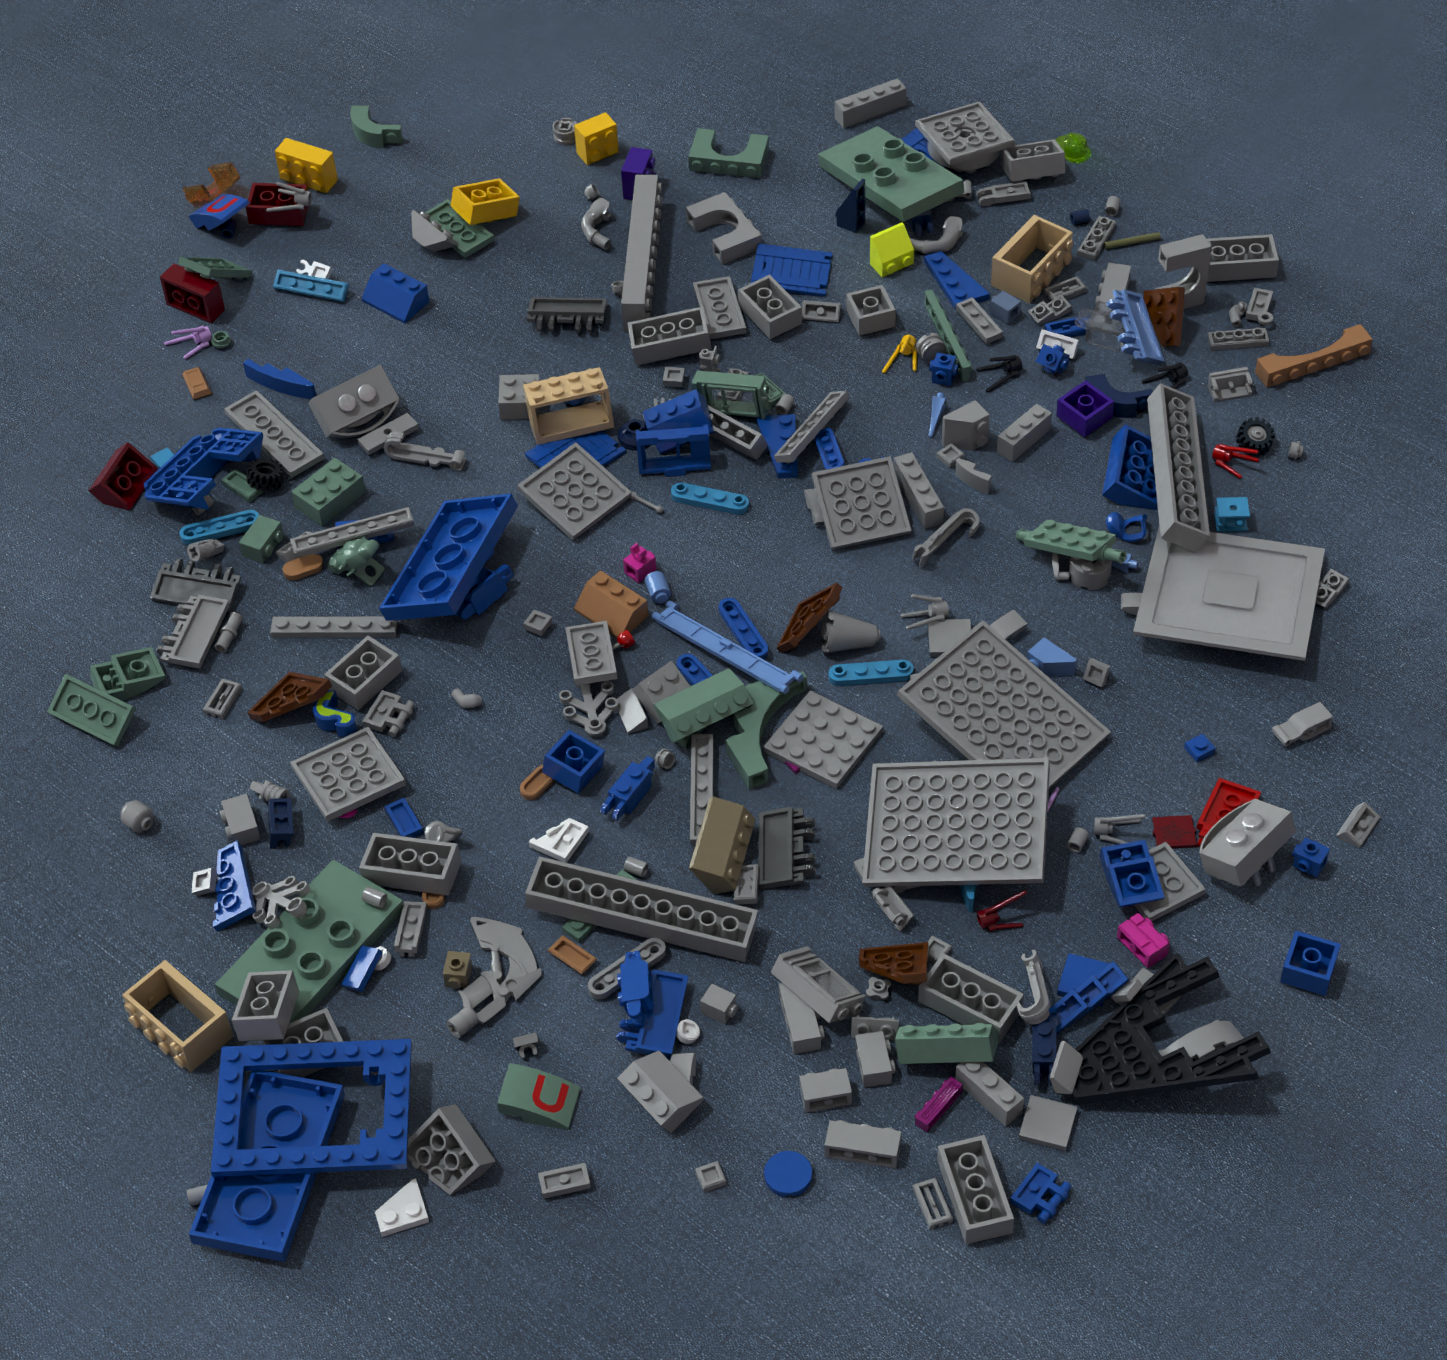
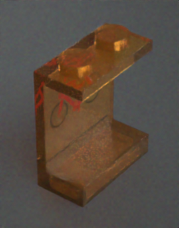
(224, 177)

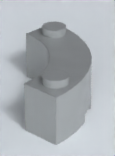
(1206, 1039)

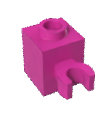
(639, 563)

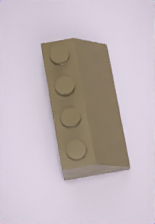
(722, 845)

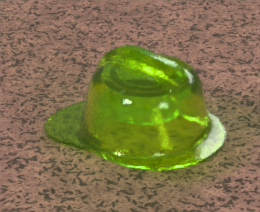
(1075, 147)

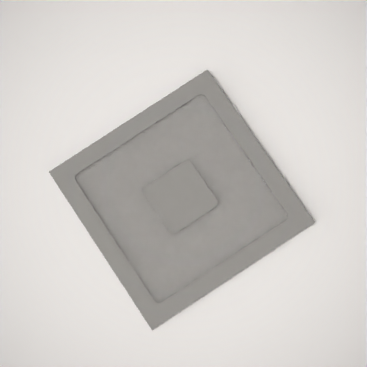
(1232, 595)

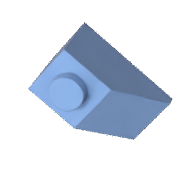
(1052, 659)

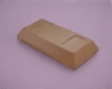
(196, 383)
(572, 954)

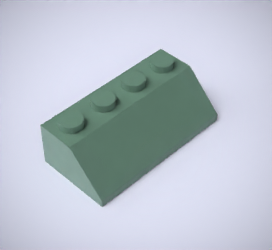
(702, 704)
(946, 1043)

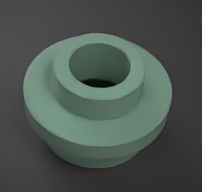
(220, 339)

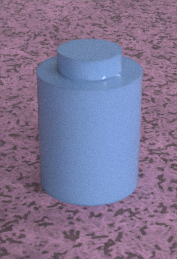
(657, 587)

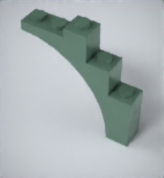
(750, 724)

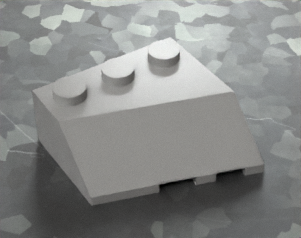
(449, 1150)

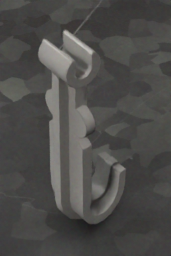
(421, 454)
(935, 540)
(1040, 1009)

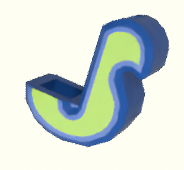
(332, 719)

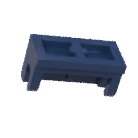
(280, 821)

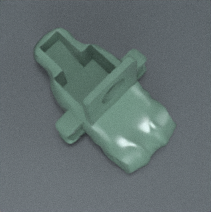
(355, 557)

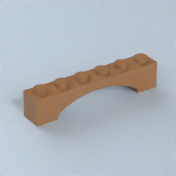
(1279, 369)

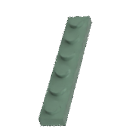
(946, 333)

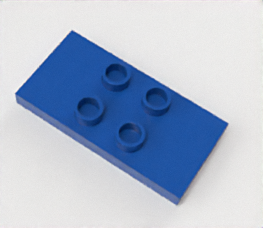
(449, 557)
(263, 1211)

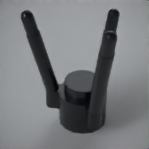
(1010, 364)
(1174, 372)

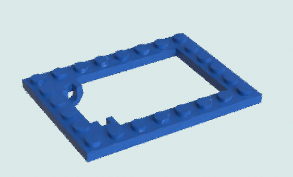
(381, 1152)

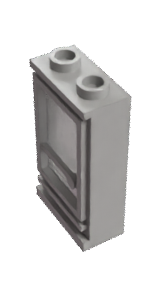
(818, 985)

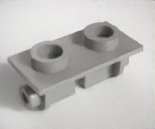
(709, 360)
(893, 906)
(865, 1025)

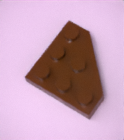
(1166, 313)
(808, 616)
(289, 694)
(898, 962)

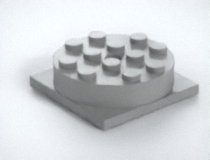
(964, 137)

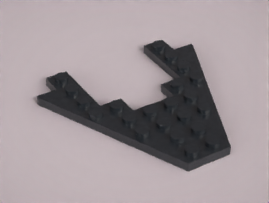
(1126, 1063)

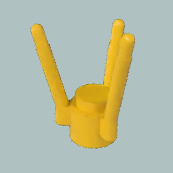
(905, 347)

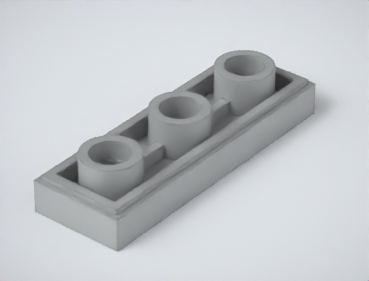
(1096, 237)
(1238, 339)
(375, 440)

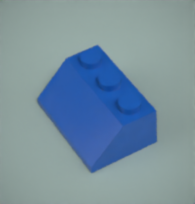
(395, 293)
(681, 412)

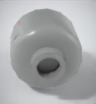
(137, 816)

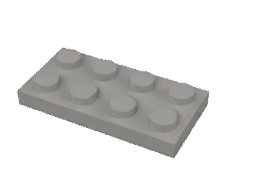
(720, 307)
(591, 653)

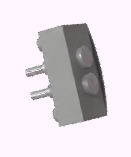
(355, 404)
(1245, 841)

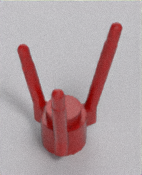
(1224, 453)

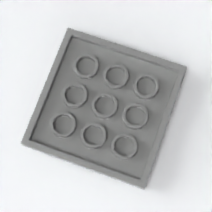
(574, 491)
(861, 503)
(823, 739)
(348, 773)

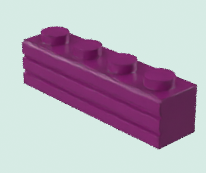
(937, 1106)

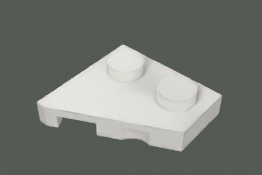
(562, 840)
(402, 1210)

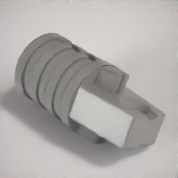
(204, 549)
(269, 790)

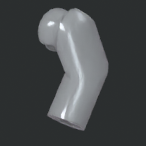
(1236, 312)
(466, 701)

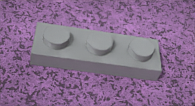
(979, 320)

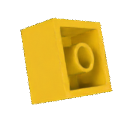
(596, 138)

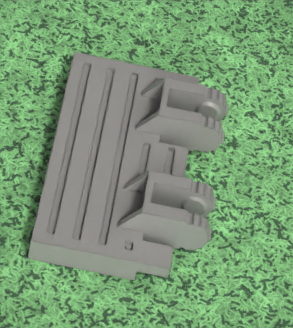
(194, 631)

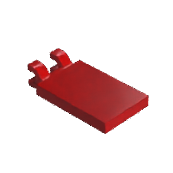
(1223, 799)

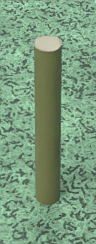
(1132, 240)

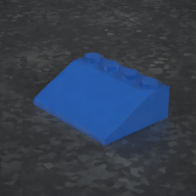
(1131, 470)

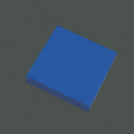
(1077, 971)

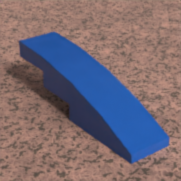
(280, 381)
(1087, 996)

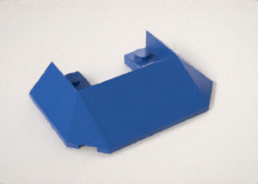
(190, 471)

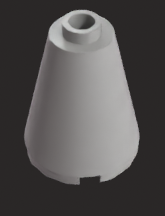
(846, 633)

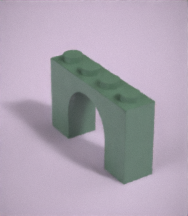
(747, 163)

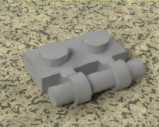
(382, 711)

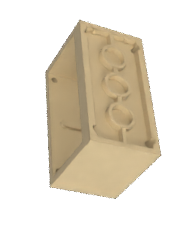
(1033, 234)
(573, 420)
(151, 990)

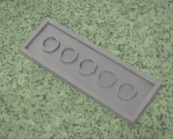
(280, 437)

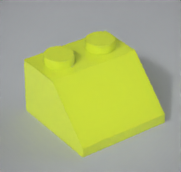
(891, 250)

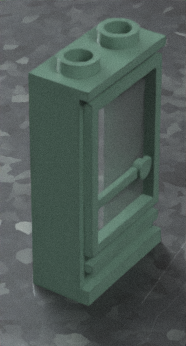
(734, 393)

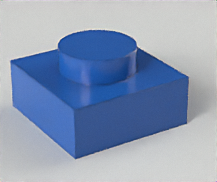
(1199, 748)

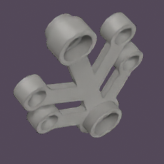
(595, 725)
(264, 891)

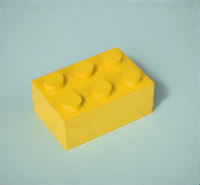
(306, 165)
(485, 201)

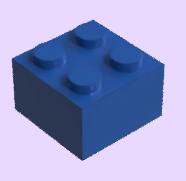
(573, 761)
(1310, 963)

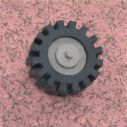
(1255, 435)

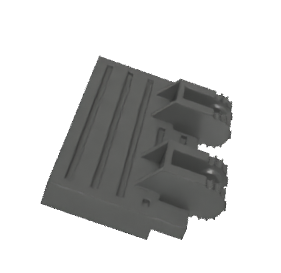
(565, 311)
(177, 587)
(782, 847)

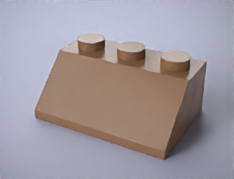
(611, 602)

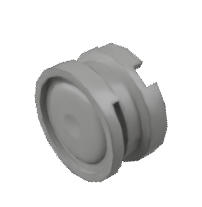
(564, 131)
(929, 346)

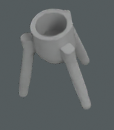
(301, 197)
(937, 610)
(1104, 826)

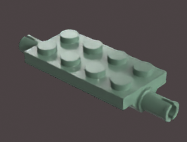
(1072, 541)

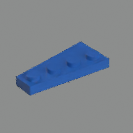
(953, 280)
(776, 432)
(233, 887)

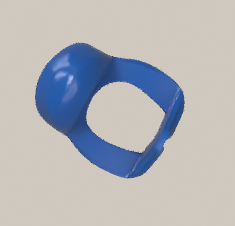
(1117, 525)

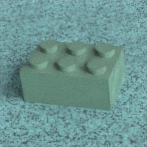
(328, 492)

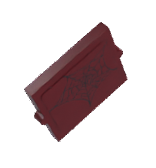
(1174, 830)

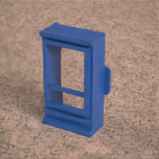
(677, 464)

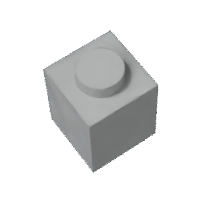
(718, 1004)

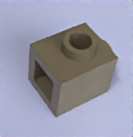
(457, 969)

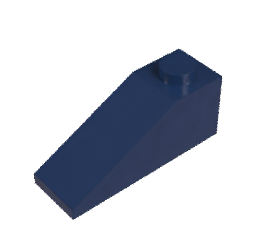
(852, 211)

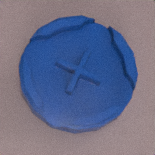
(788, 1173)

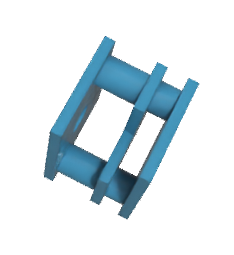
(1231, 514)

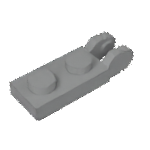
(1003, 193)

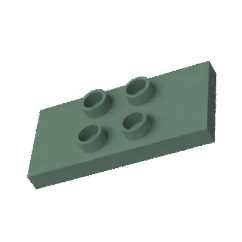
(893, 172)
(319, 943)

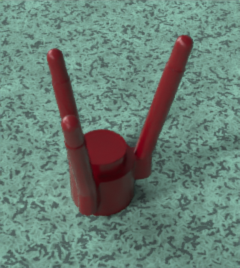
(989, 916)

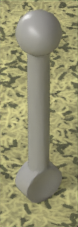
(659, 509)

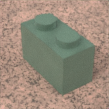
(261, 539)

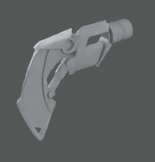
(523, 972)

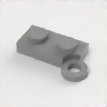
(1259, 306)

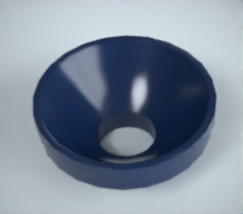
(627, 437)

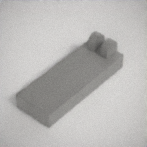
(410, 928)

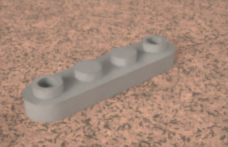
(608, 977)

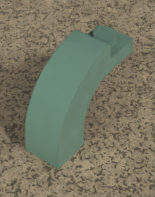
(370, 132)

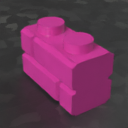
(1143, 940)

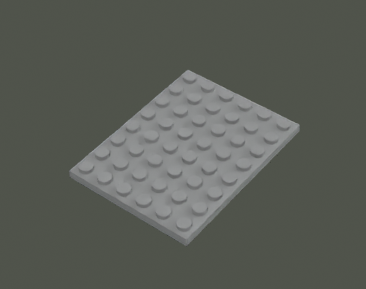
(1001, 705)
(957, 823)

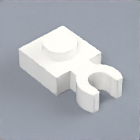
(316, 270)

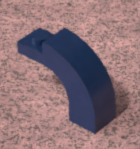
(1124, 402)

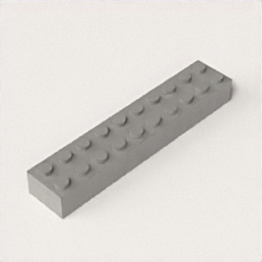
(641, 250)
(1178, 468)
(641, 909)

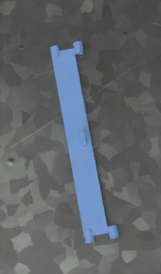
(725, 649)

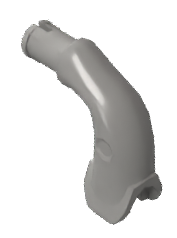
(595, 215)
(951, 233)

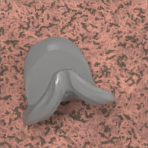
(441, 832)

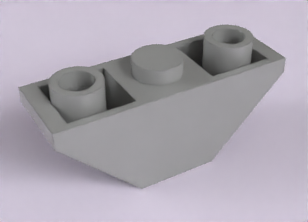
(429, 232)

